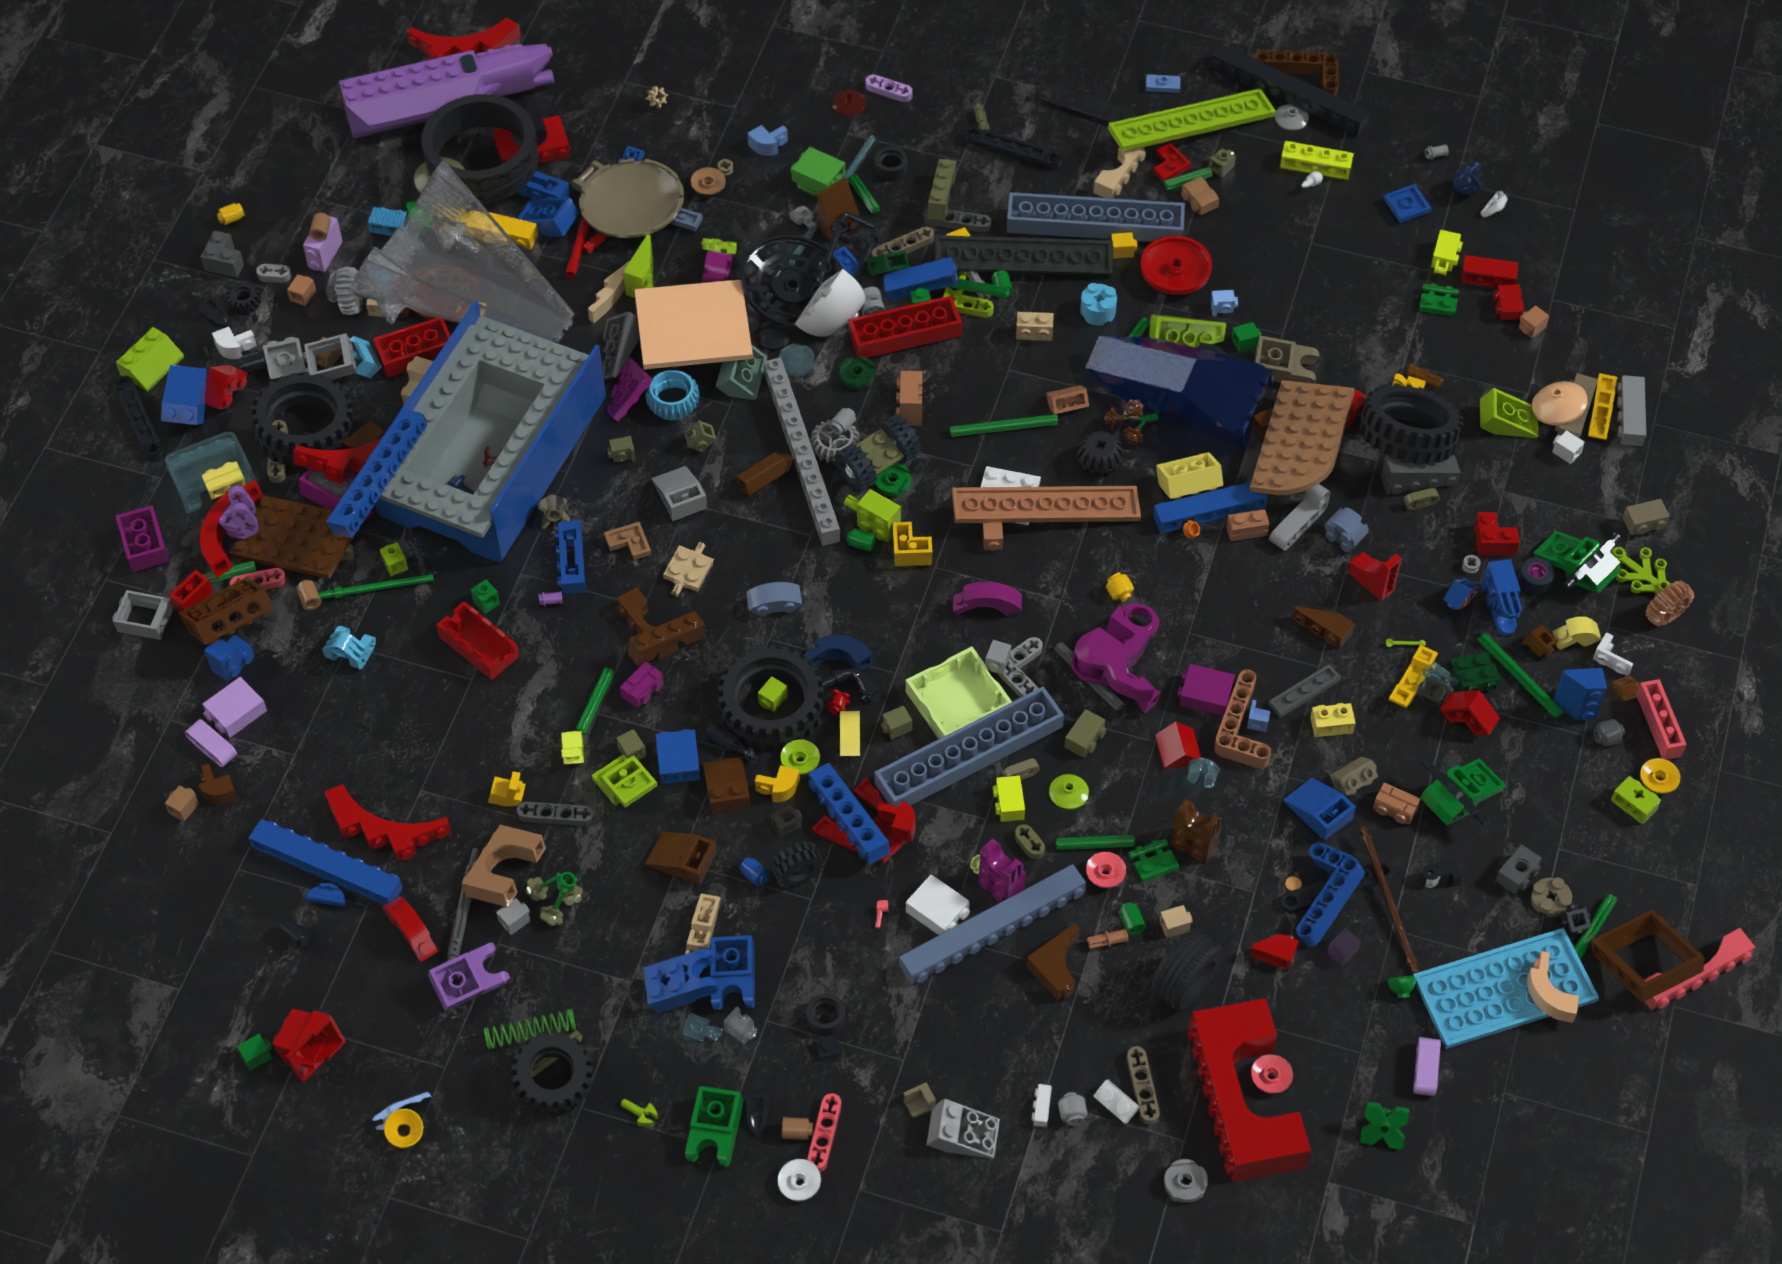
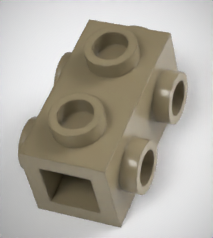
(1354, 776)

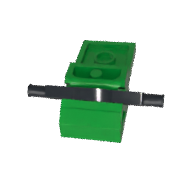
(1583, 560)
(1461, 790)

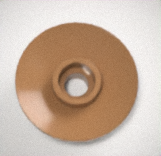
(708, 181)

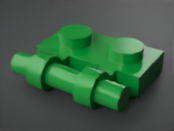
(1438, 304)
(1154, 866)

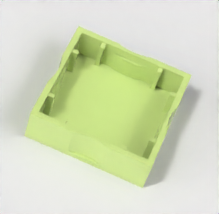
(955, 693)

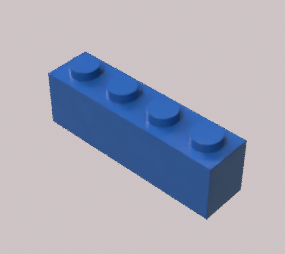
(926, 276)

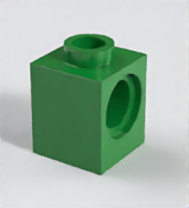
(485, 596)

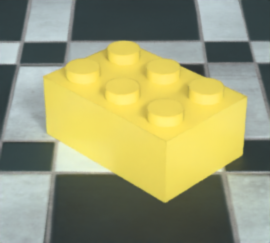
(1189, 475)

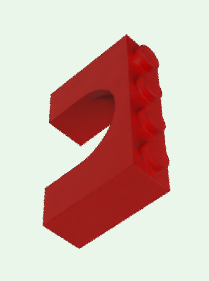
(553, 148)

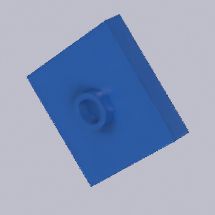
(1407, 203)

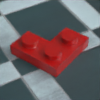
(1173, 162)

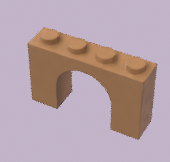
(504, 844)

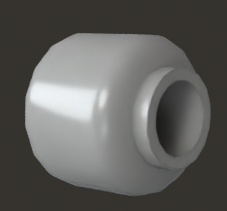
(1072, 1109)

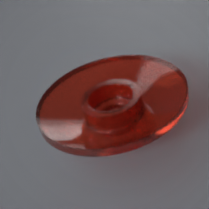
(849, 102)

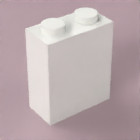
(937, 906)

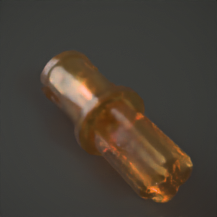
(1423, 374)

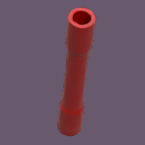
(574, 260)

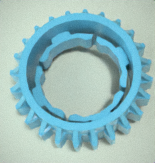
(673, 410)

